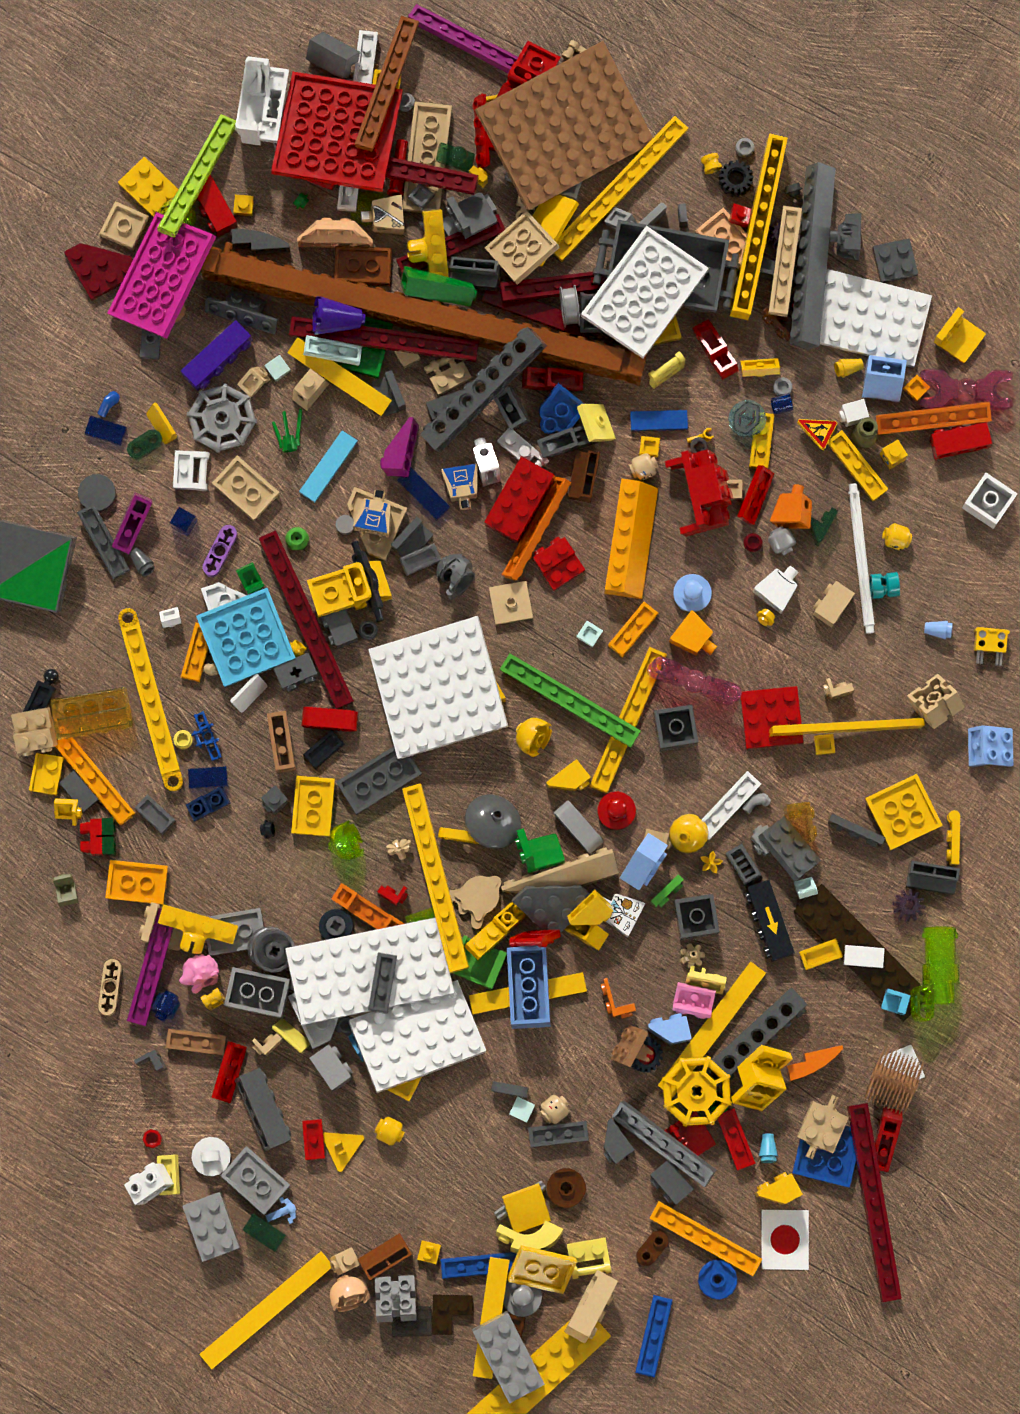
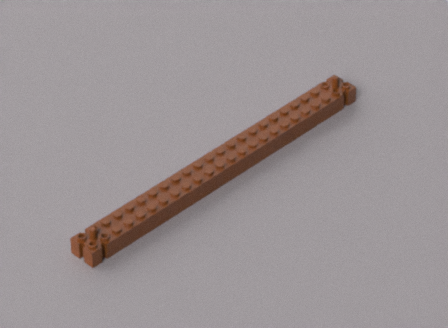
(419, 315)

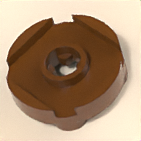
(558, 1196)

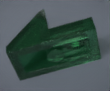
(820, 529)

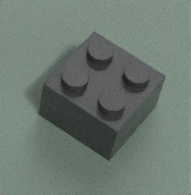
(675, 728)
(696, 917)

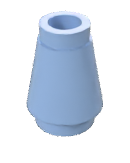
(939, 629)

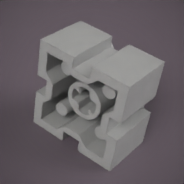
(395, 1298)

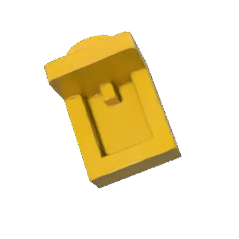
(67, 810)

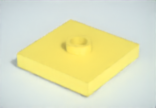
(596, 422)

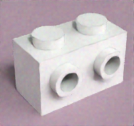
(148, 1184)

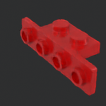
(481, 140)

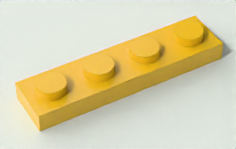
(857, 465)

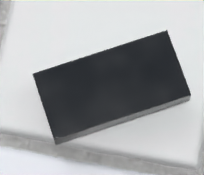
(323, 749)

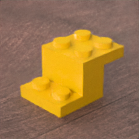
(761, 1078)

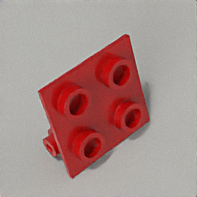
(693, 1136)

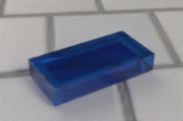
(105, 430)

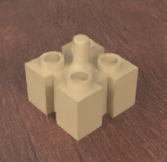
(936, 701)

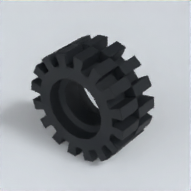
(743, 170)

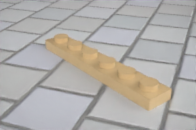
(785, 261)

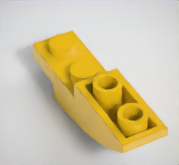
(495, 931)

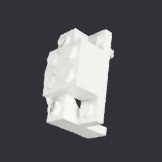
(261, 101)

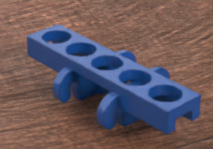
(206, 742)

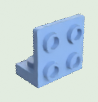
(990, 746)

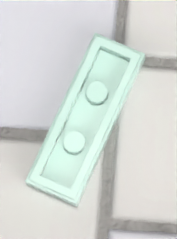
(332, 350)

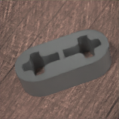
(509, 1089)

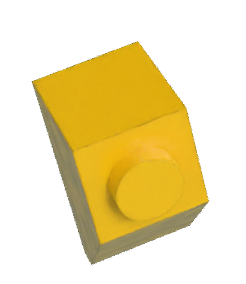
(570, 778)
(591, 911)
(589, 934)

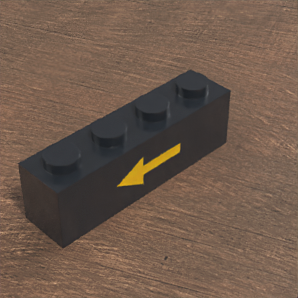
(770, 921)

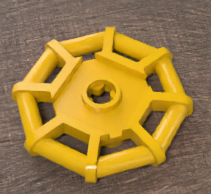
(697, 1102)

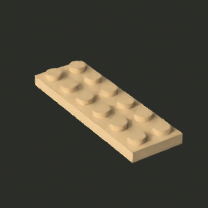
(428, 130)

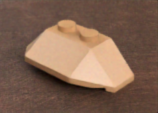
(334, 233)

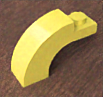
(542, 1239)

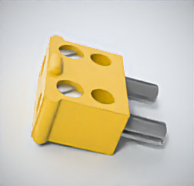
(990, 639)

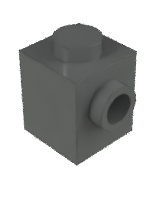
(274, 800)

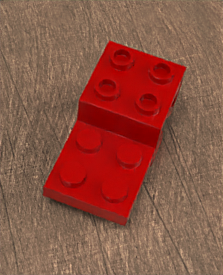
(529, 64)

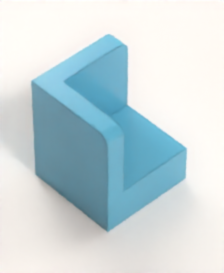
(895, 1002)

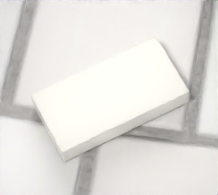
(864, 956)

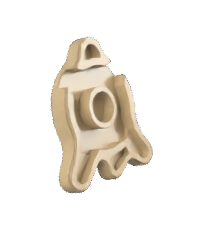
(477, 897)

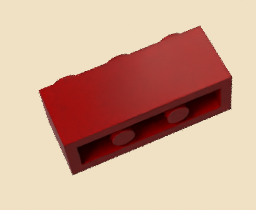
(216, 209)
(960, 440)

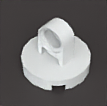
(211, 1156)

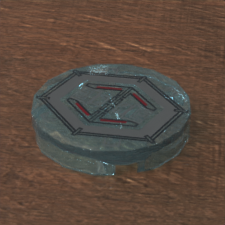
(747, 418)

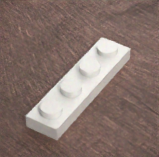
(730, 803)

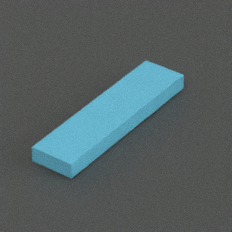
(328, 466)

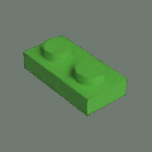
(662, 897)

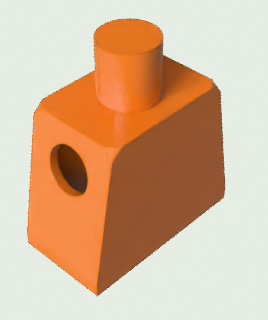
(793, 510)

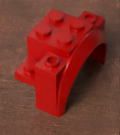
(707, 488)

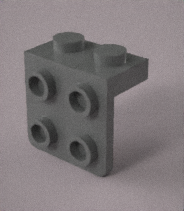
(471, 214)

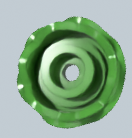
(298, 544)

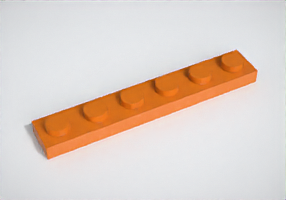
(933, 418)
(536, 528)

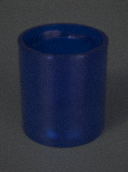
(781, 404)

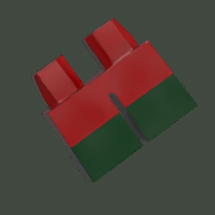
(101, 837)

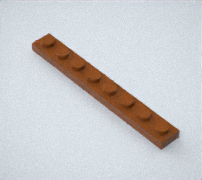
(386, 84)

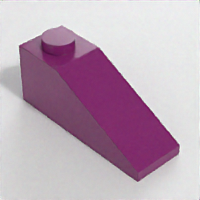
(400, 451)
(132, 522)

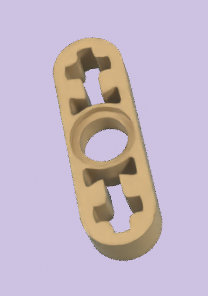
(117, 973)

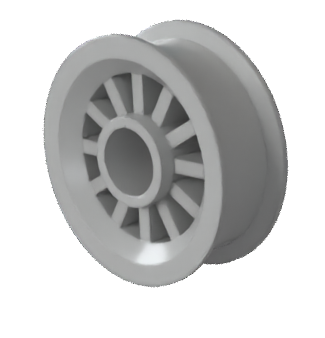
(569, 306)

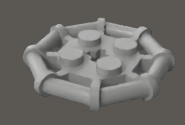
(219, 428)

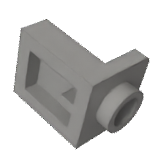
(618, 214)

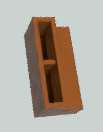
(384, 1256)

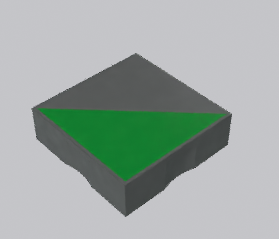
(34, 565)

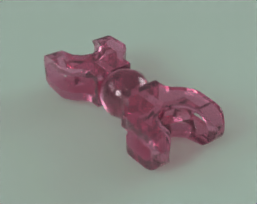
(966, 389)
(694, 681)

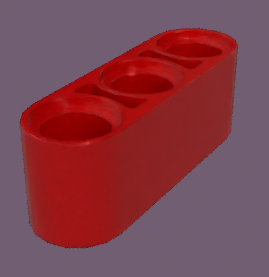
(329, 719)

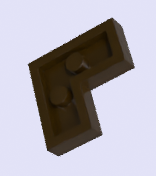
(444, 1307)

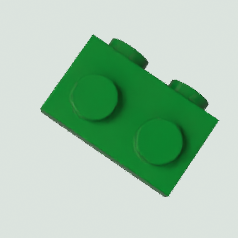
(539, 852)

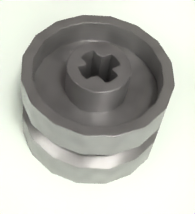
(262, 942)

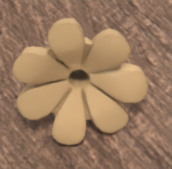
(399, 848)
(688, 957)

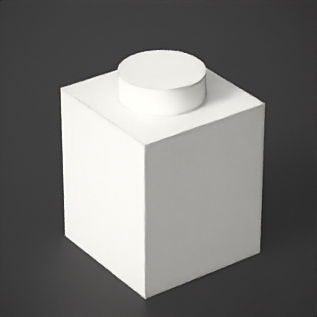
(853, 412)

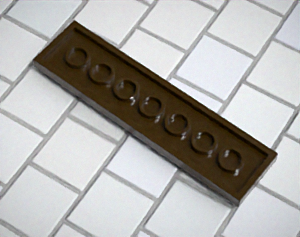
(832, 920)

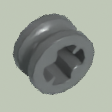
(694, 442)

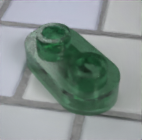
(144, 444)

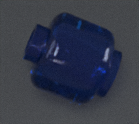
(166, 1005)

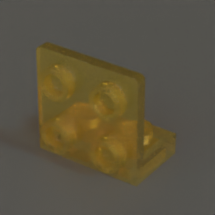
(796, 810)

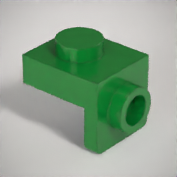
(250, 578)

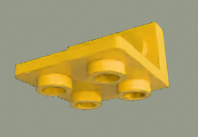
(959, 336)

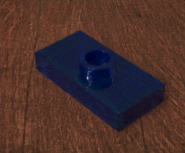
(207, 777)

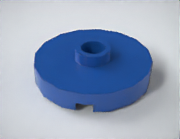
(728, 1279)

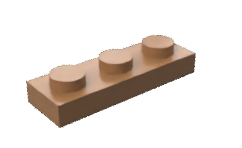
(196, 1042)

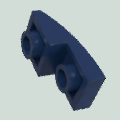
(208, 804)

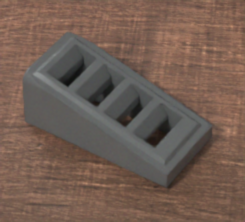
(754, 878)

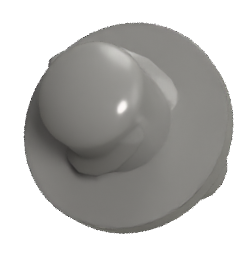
(521, 1299)

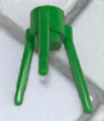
(289, 443)

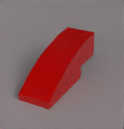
(715, 349)
(548, 378)

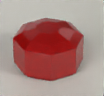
(152, 1138)

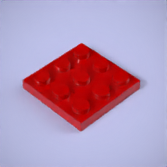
(767, 709)

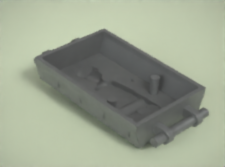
(705, 249)

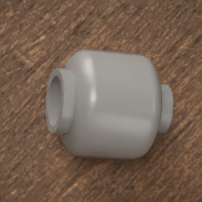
(781, 540)

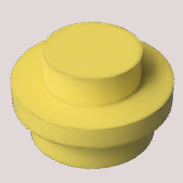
(183, 739)

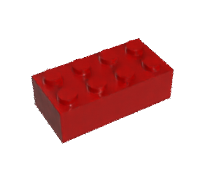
(519, 499)

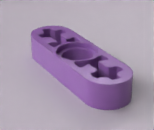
(208, 561)

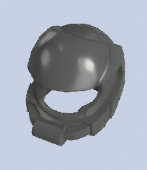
(459, 571)

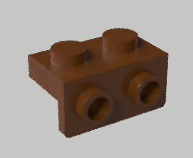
(780, 323)

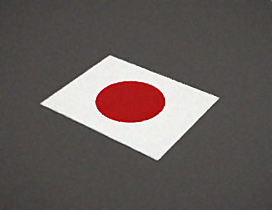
(785, 1239)

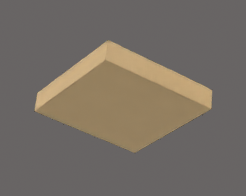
(124, 226)

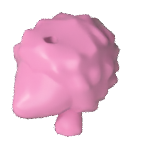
(199, 972)

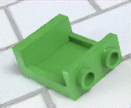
(486, 969)

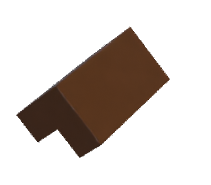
(583, 476)

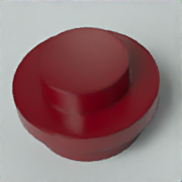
(752, 542)

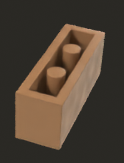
(281, 742)

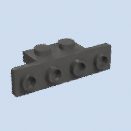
(243, 309)

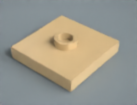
(510, 603)

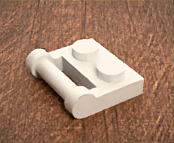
(185, 469)

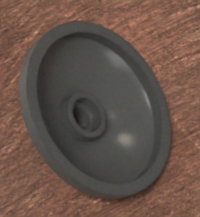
(487, 828)

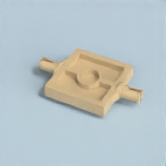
(822, 1127)

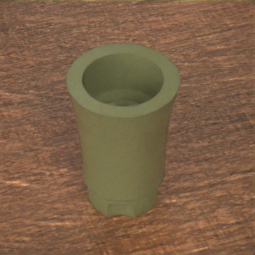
(861, 437)

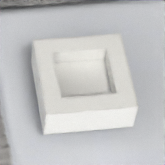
(170, 617)

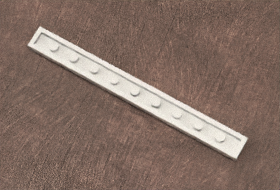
(363, 73)

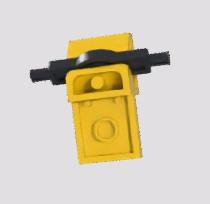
(355, 585)

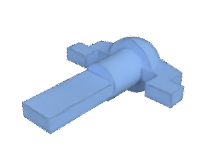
(288, 1209)

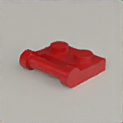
(534, 938)

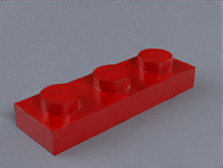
(756, 494)
(229, 1072)
(735, 1139)

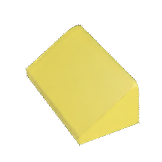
(291, 1035)

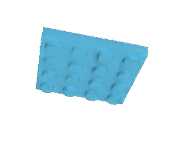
(245, 637)

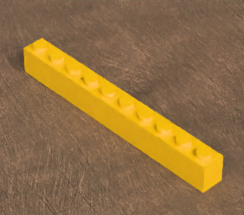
(758, 227)

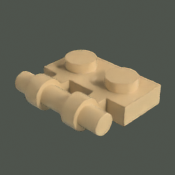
(450, 378)

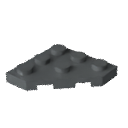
(550, 904)

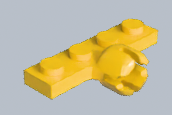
(432, 245)
(196, 928)

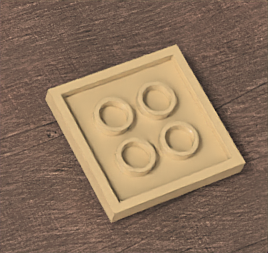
(522, 247)

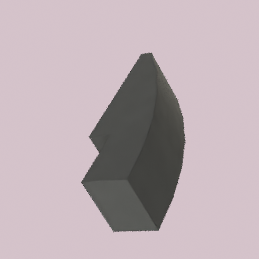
(259, 242)
(564, 442)

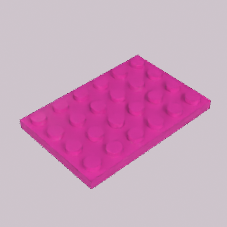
(161, 277)

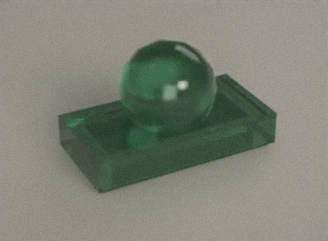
(455, 157)

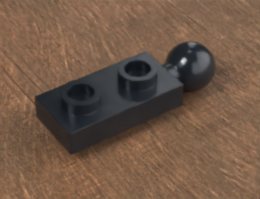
(42, 691)

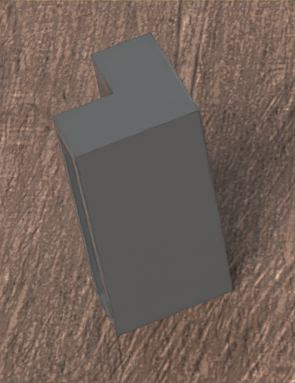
(332, 55)
(479, 272)
(932, 877)

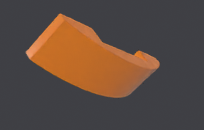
(363, 908)

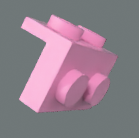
(693, 1000)

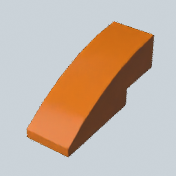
(812, 1062)

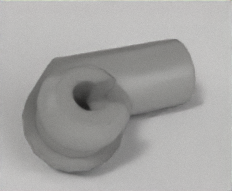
(757, 799)

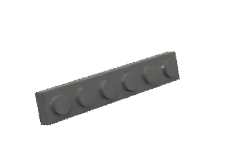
(664, 1143)

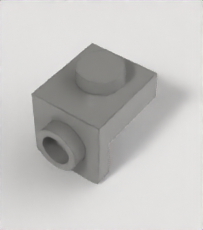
(759, 846)

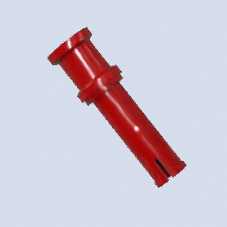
(400, 153)

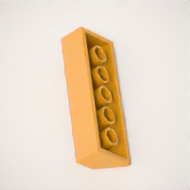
(631, 539)

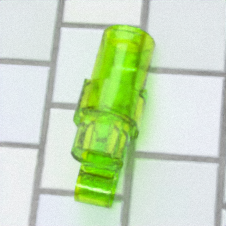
(938, 972)

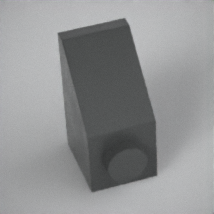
(615, 1143)

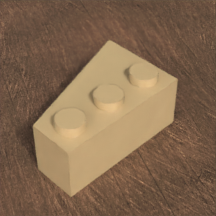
(591, 1307)

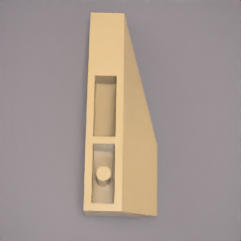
(580, 872)

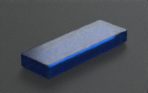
(424, 494)

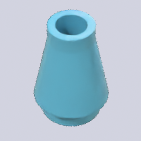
(768, 1150)

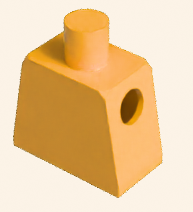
(693, 635)

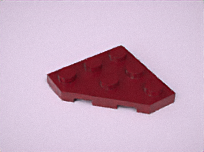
(98, 268)

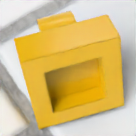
(429, 1252)

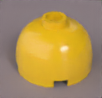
(532, 735)
(688, 833)

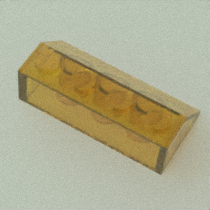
(91, 713)

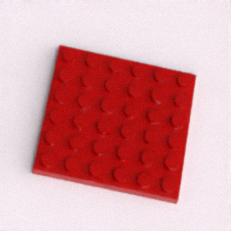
(321, 133)

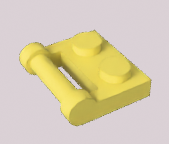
(667, 370)
(588, 1251)

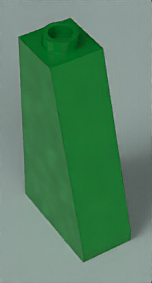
(437, 287)

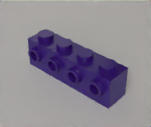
(216, 356)

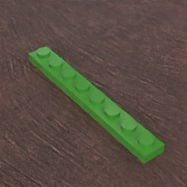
(570, 700)

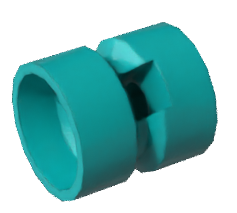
(891, 587)

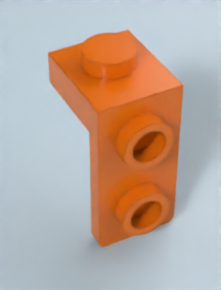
(623, 1011)

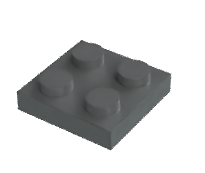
(895, 260)

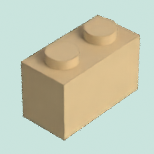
(833, 604)

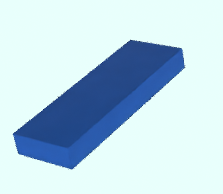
(659, 420)

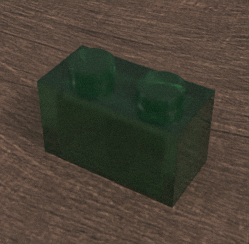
(264, 1232)

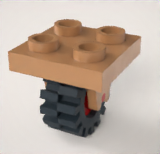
(637, 1050)

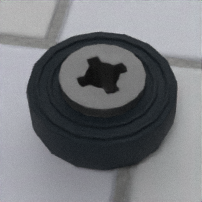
(334, 918)

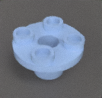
(692, 593)

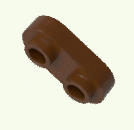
(652, 1248)

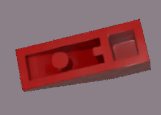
(887, 1136)

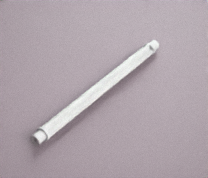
(861, 558)

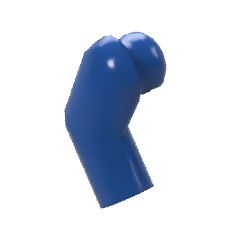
(108, 402)

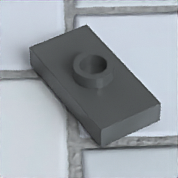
(150, 345)

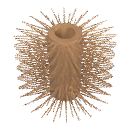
(894, 1080)

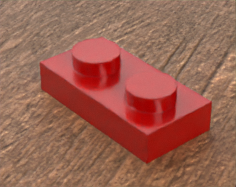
(313, 1139)

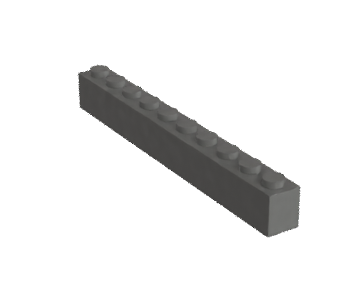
(812, 256)

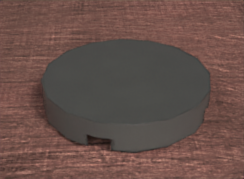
(97, 490)

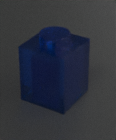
(183, 521)

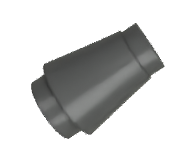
(142, 562)

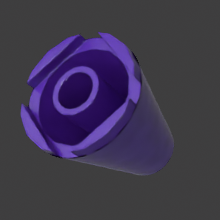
(335, 316)

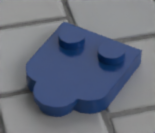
(559, 410)

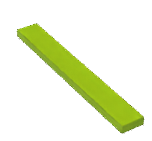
(197, 176)

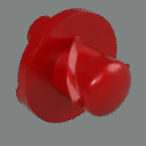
(616, 810)

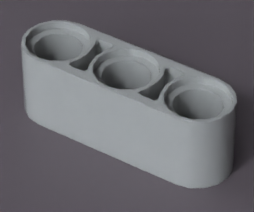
(578, 827)

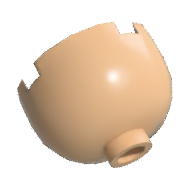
(347, 1293)

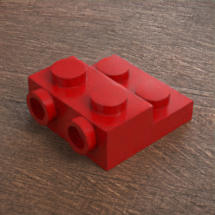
(558, 563)

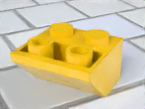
(781, 1191)

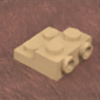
(34, 731)

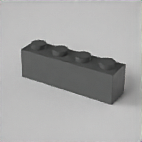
(263, 1109)

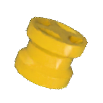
(711, 163)

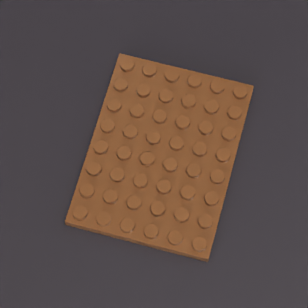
(564, 125)

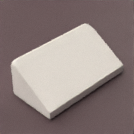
(248, 693)

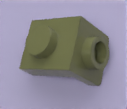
(65, 889)

